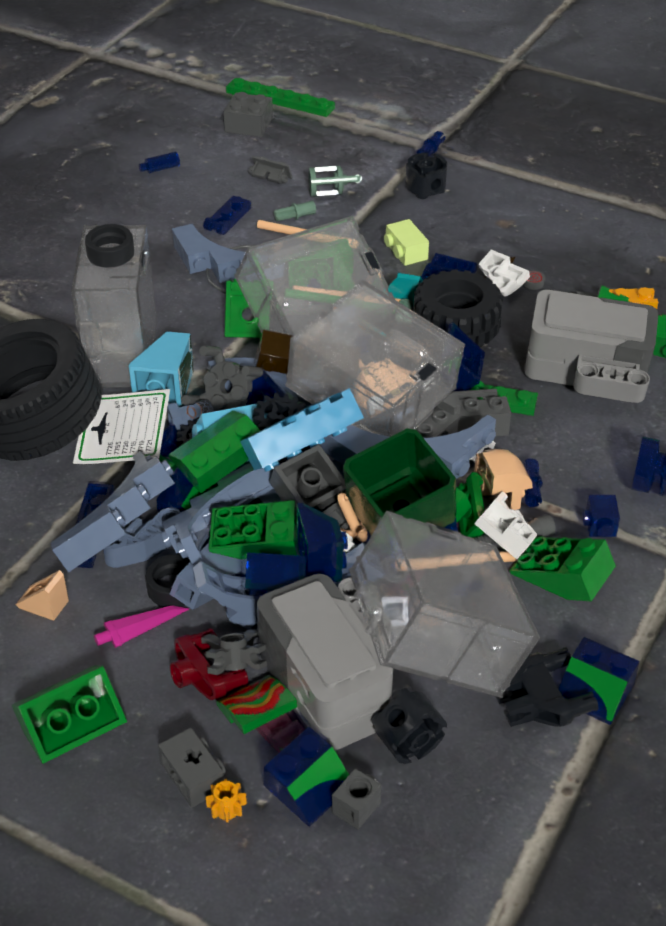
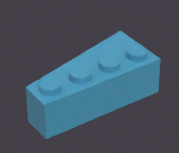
(302, 429)

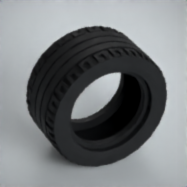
(58, 406)

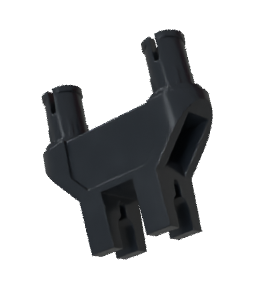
(537, 697)

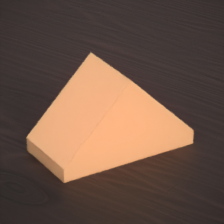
(45, 596)

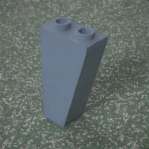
(184, 584)

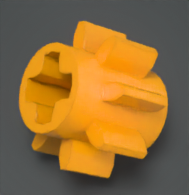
(226, 800)

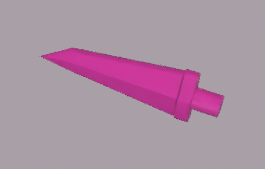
(127, 628)

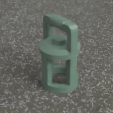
(338, 180)

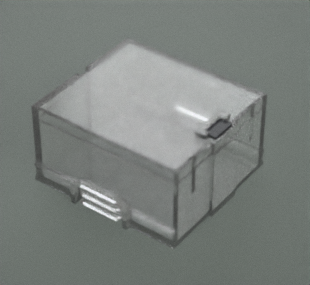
(306, 273)
(115, 309)
(383, 353)
(442, 605)

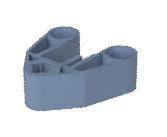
(139, 542)

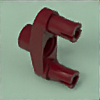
(192, 668)

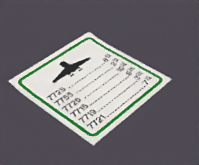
(124, 427)

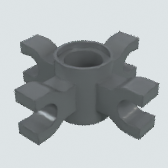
(234, 652)

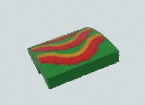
(257, 703)

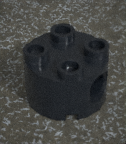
(426, 175)
(409, 726)

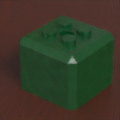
(398, 474)

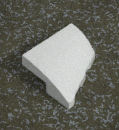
(503, 273)
(506, 527)

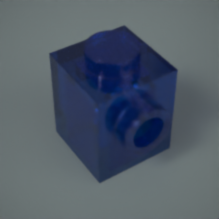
(601, 516)

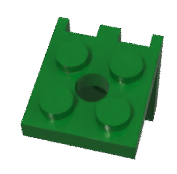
(235, 306)

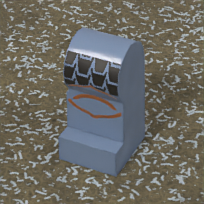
(181, 415)

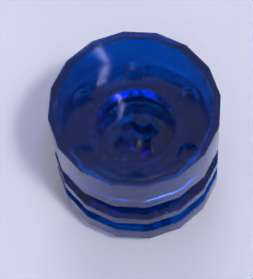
(650, 467)

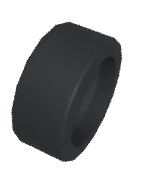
(112, 256)
(158, 569)

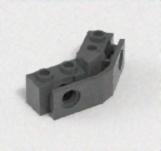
(463, 410)

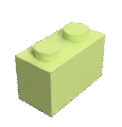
(406, 242)

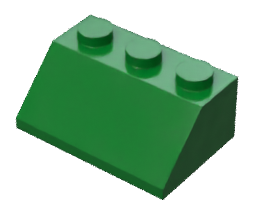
(214, 450)
(69, 713)

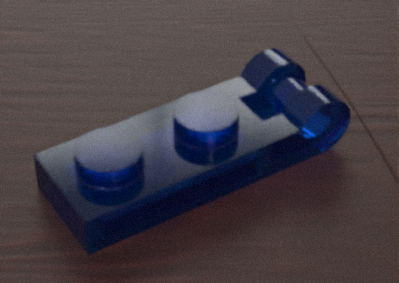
(227, 215)

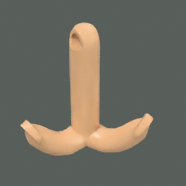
(357, 529)

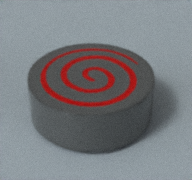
(535, 281)

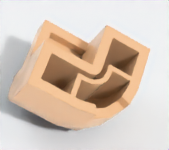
(503, 472)

